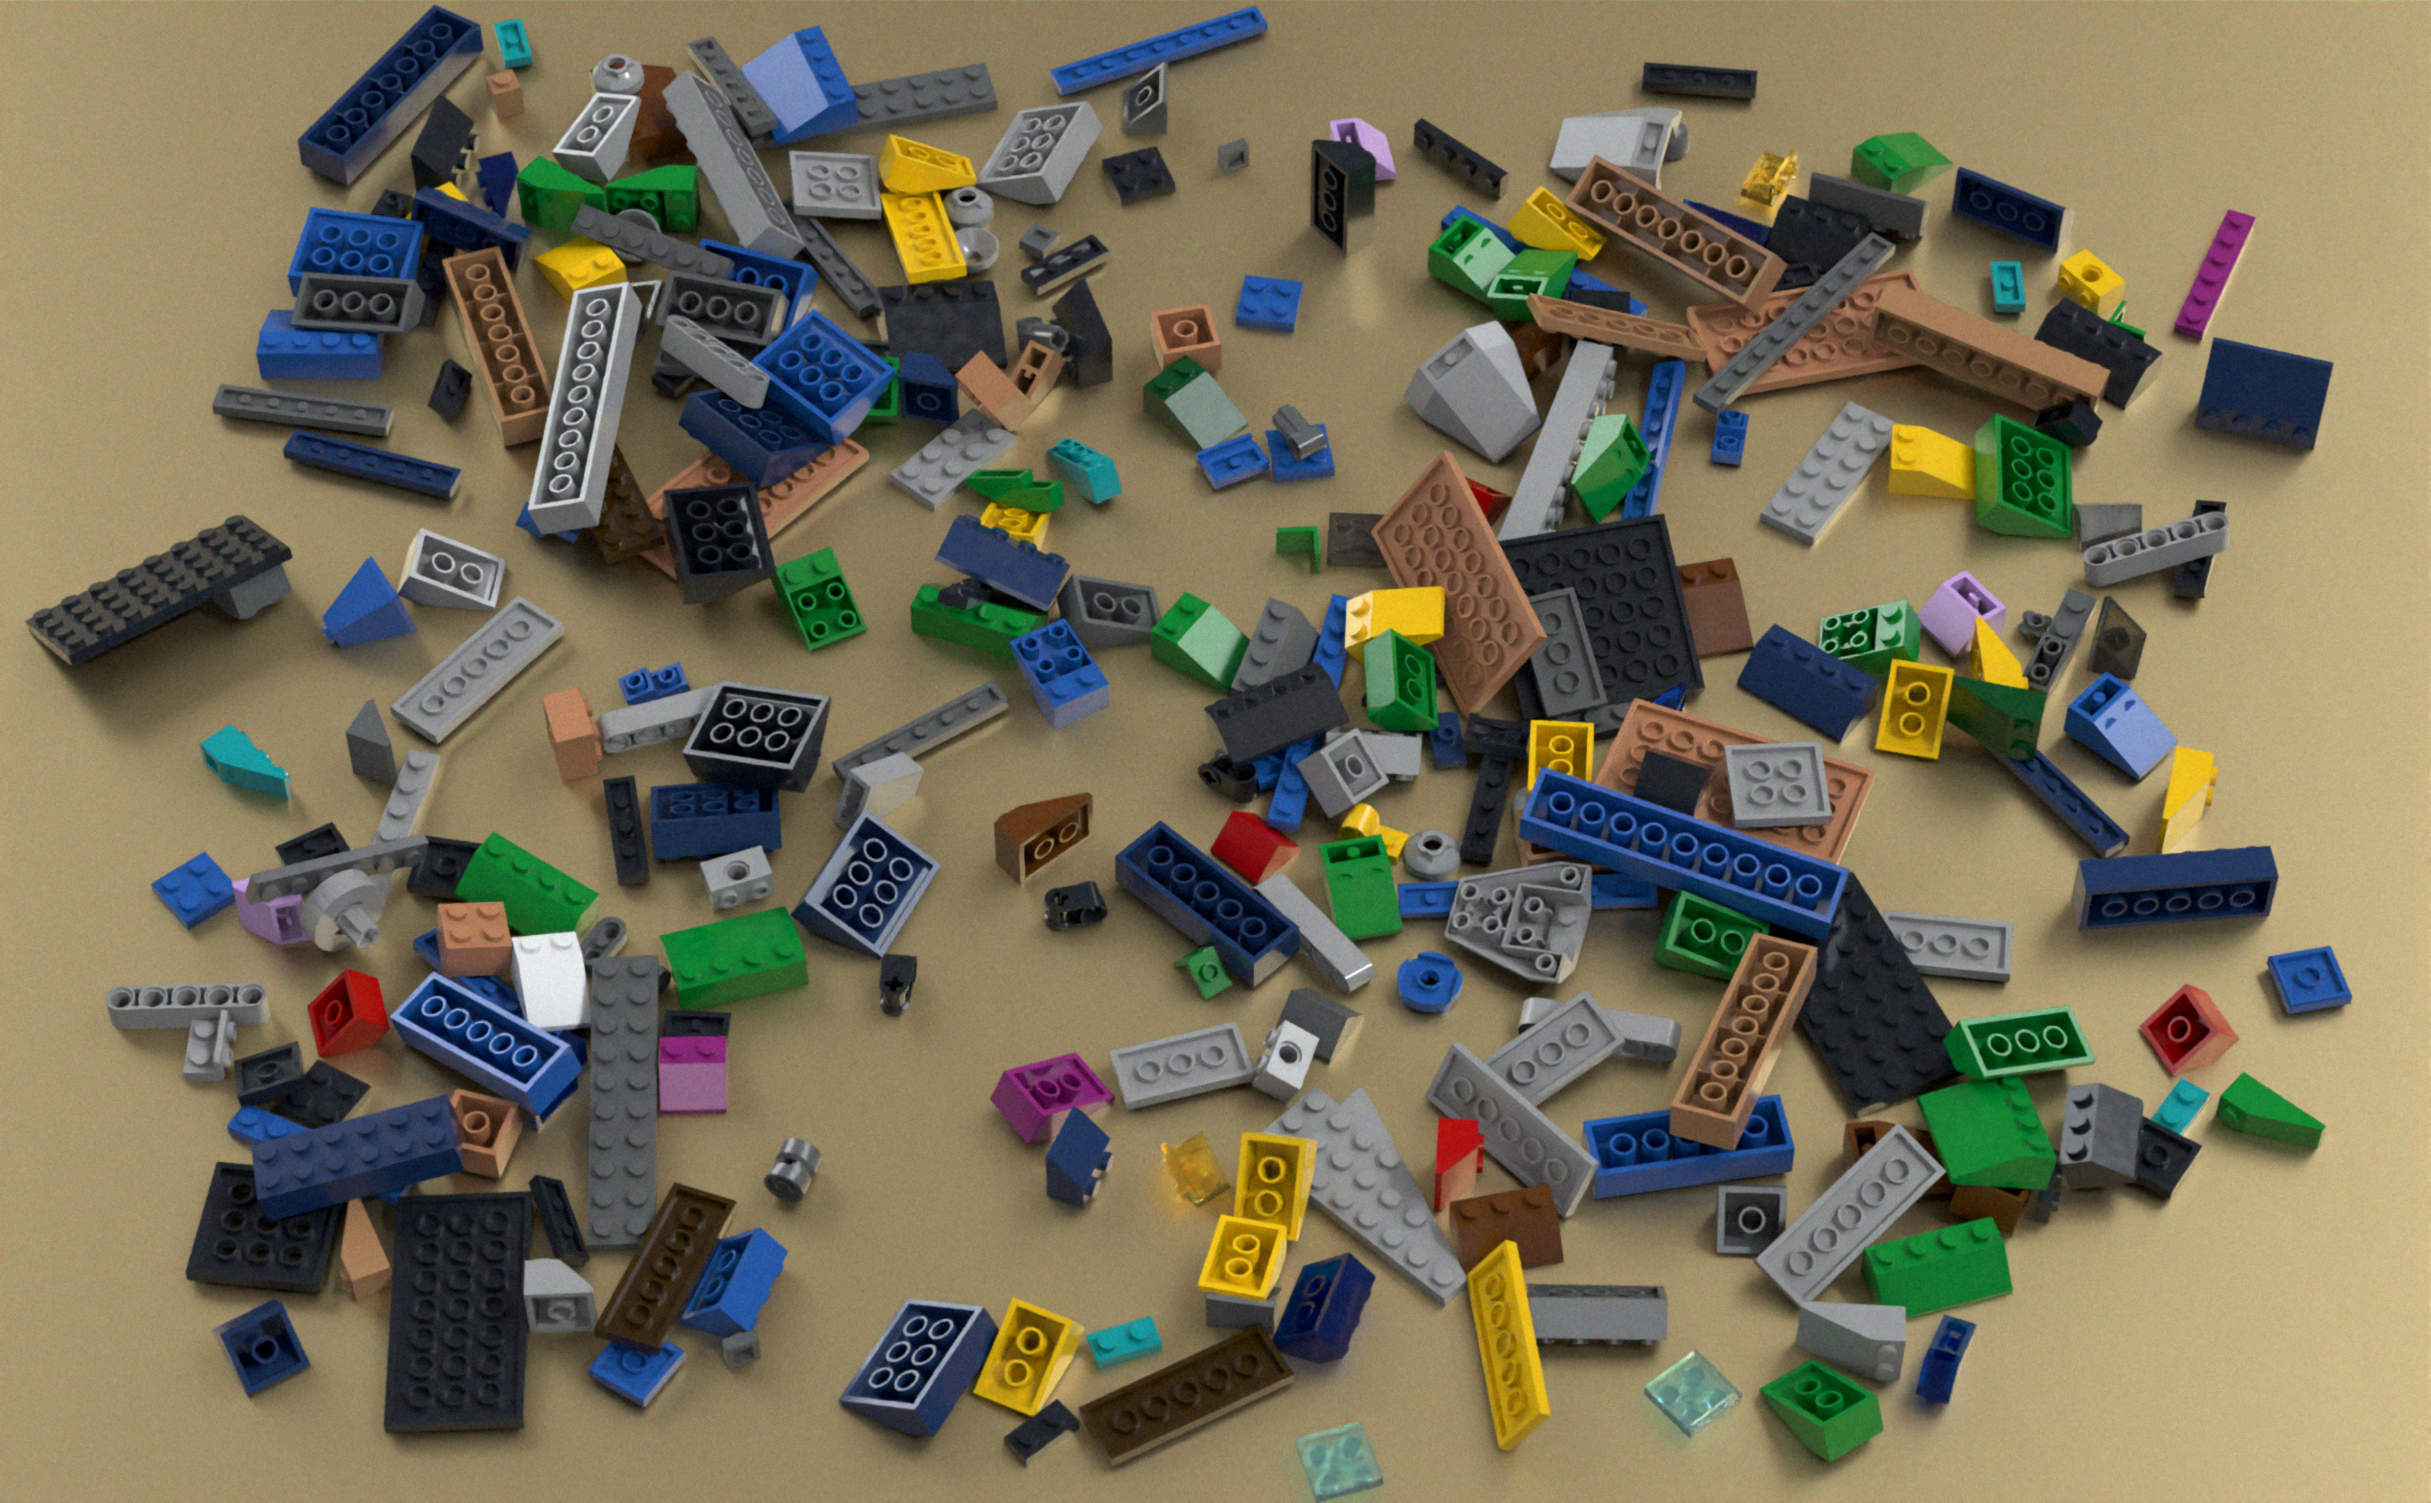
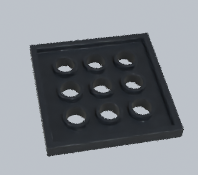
(240, 1267)

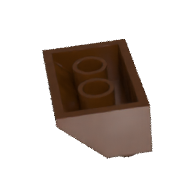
(1535, 347)
(1517, 1216)

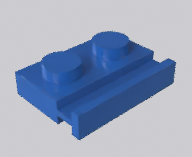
(1232, 461)

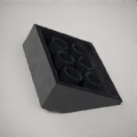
(942, 321)
(716, 540)
(759, 736)

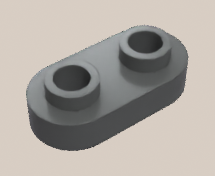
(598, 942)

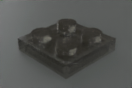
(1352, 541)

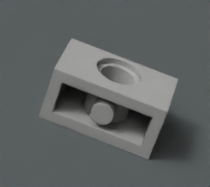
(737, 878)
(1285, 1061)

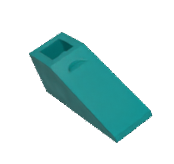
(1086, 469)
(242, 764)

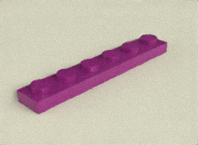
(2214, 274)

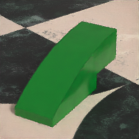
(1018, 489)

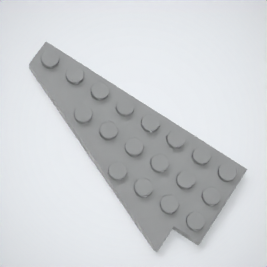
(1370, 1190)

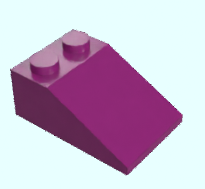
(1043, 1093)

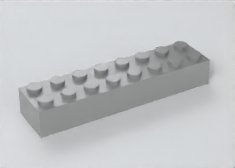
(731, 167)

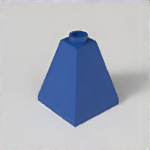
(366, 610)

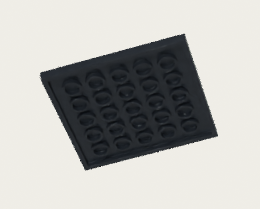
(1627, 602)

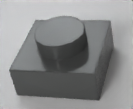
(1233, 156)
(1039, 241)
(741, 1348)

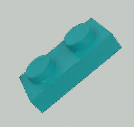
(513, 43)
(2007, 287)
(2181, 1107)
(1124, 1342)

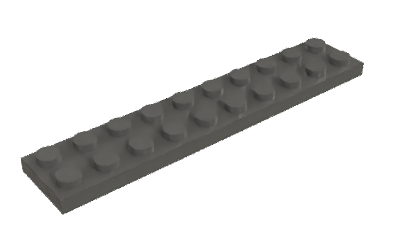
(908, 102)
(623, 1101)

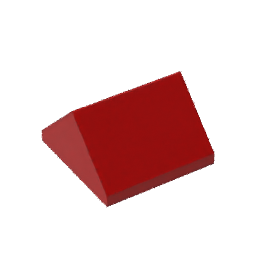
(1252, 847)

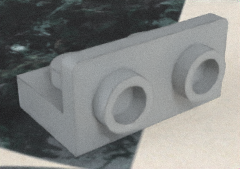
(209, 1049)

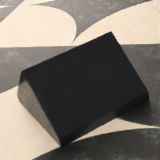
(1672, 781)

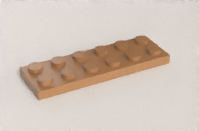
(1616, 327)

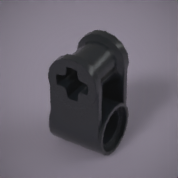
(1235, 783)
(1076, 903)
(896, 982)

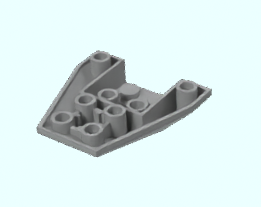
(1625, 138)
(1477, 392)
(1525, 918)

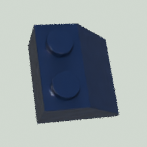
(927, 390)
(1077, 1160)
(261, 1346)

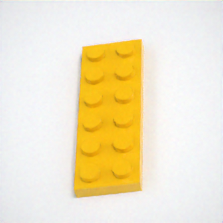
(923, 236)
(1508, 1345)

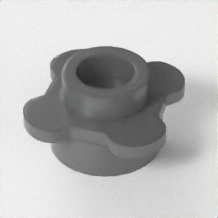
(2034, 625)

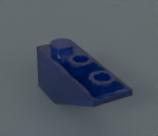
(499, 180)

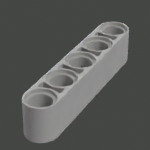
(714, 361)
(2156, 549)
(653, 720)
(1318, 935)
(180, 1004)
(1644, 1035)

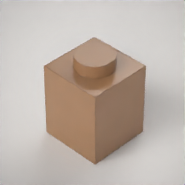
(504, 94)

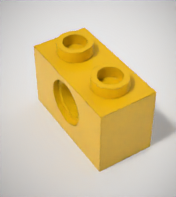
(2091, 282)

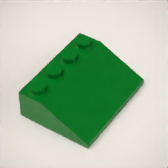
(2022, 481)
(735, 959)
(1989, 1134)

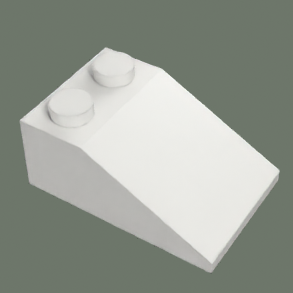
(551, 981)

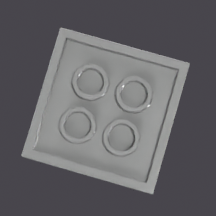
(834, 185)
(1777, 784)

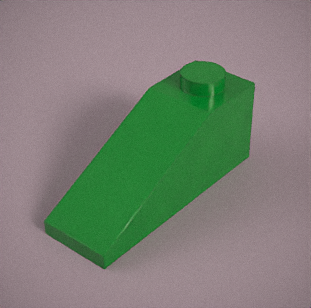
(2265, 1114)

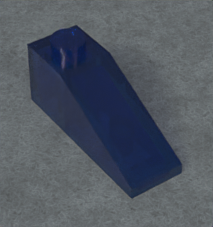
(1945, 1359)

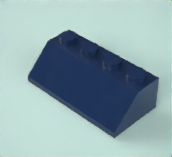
(2011, 210)
(470, 227)
(1003, 561)
(1808, 683)

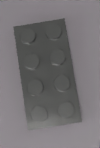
(1565, 661)

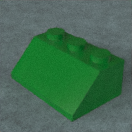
(1400, 684)

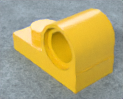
(1364, 822)

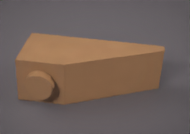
(1036, 372)
(362, 1256)

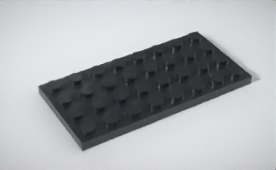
(157, 589)
(1871, 1009)
(458, 1312)

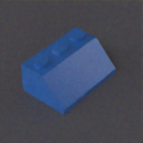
(735, 1284)

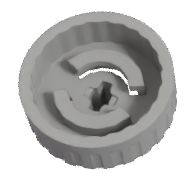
(335, 919)

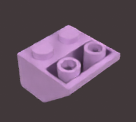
(1369, 138)
(1952, 613)
(273, 920)

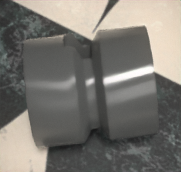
(793, 1170)

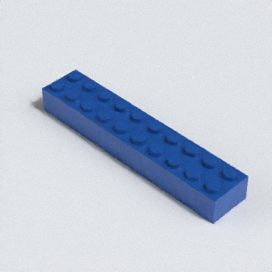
(1683, 853)

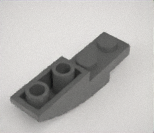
(2060, 642)

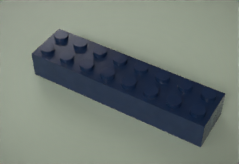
(390, 95)

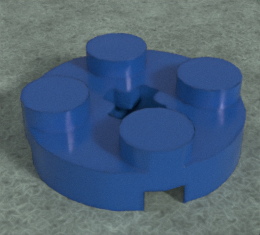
(1429, 998)

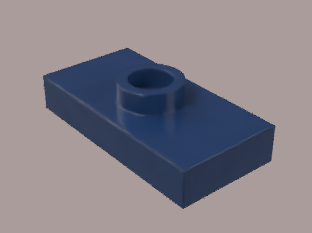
(1447, 742)

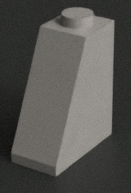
(878, 788)

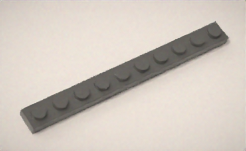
(1793, 324)

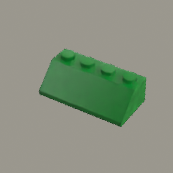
(982, 627)
(533, 892)
(2018, 1043)
(1939, 1268)

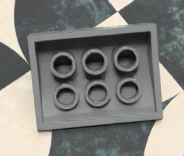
(1040, 153)

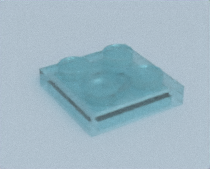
(1693, 1394)
(1339, 1461)

